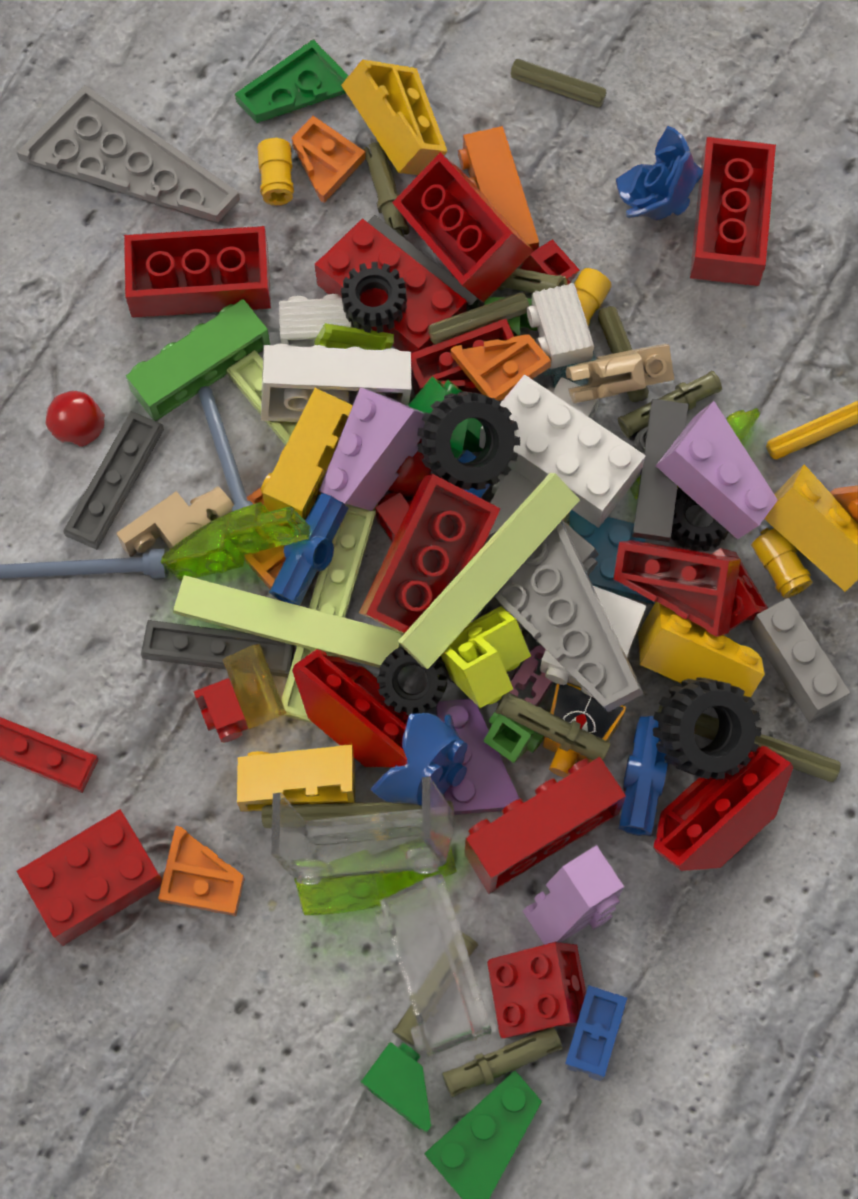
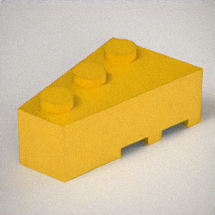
(396, 113)
(306, 455)
(817, 526)
(687, 651)
(300, 775)

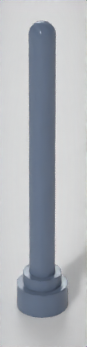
(223, 448)
(149, 564)

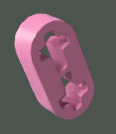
(527, 673)

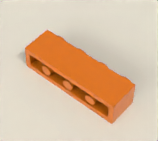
(495, 175)

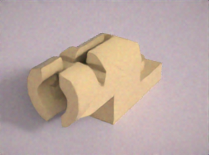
(621, 372)
(173, 520)

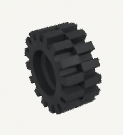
(370, 279)
(691, 534)
(404, 701)

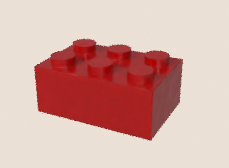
(90, 877)

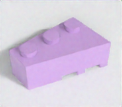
(371, 449)
(718, 473)
(579, 896)

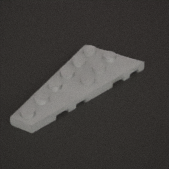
(113, 150)
(564, 614)

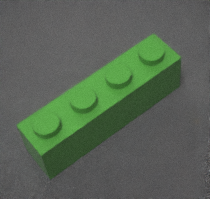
(197, 359)

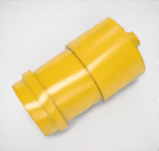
(275, 171)
(592, 290)
(781, 562)

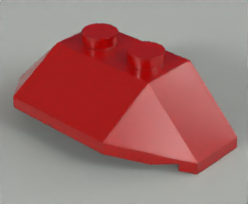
(349, 709)
(722, 815)

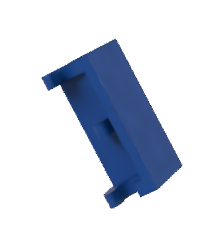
(595, 1032)

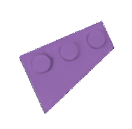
(487, 782)

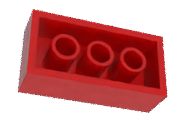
(733, 211)
(462, 227)
(196, 271)
(427, 296)
(429, 550)
(543, 824)

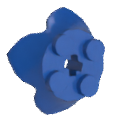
(664, 186)
(432, 752)

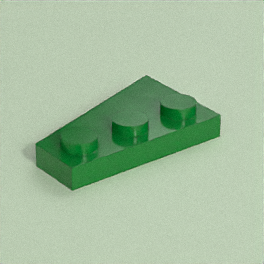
(292, 84)
(485, 1139)

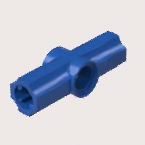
(312, 554)
(643, 780)

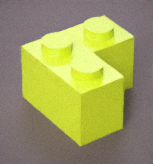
(484, 655)

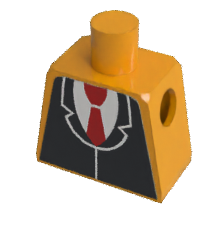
(573, 704)

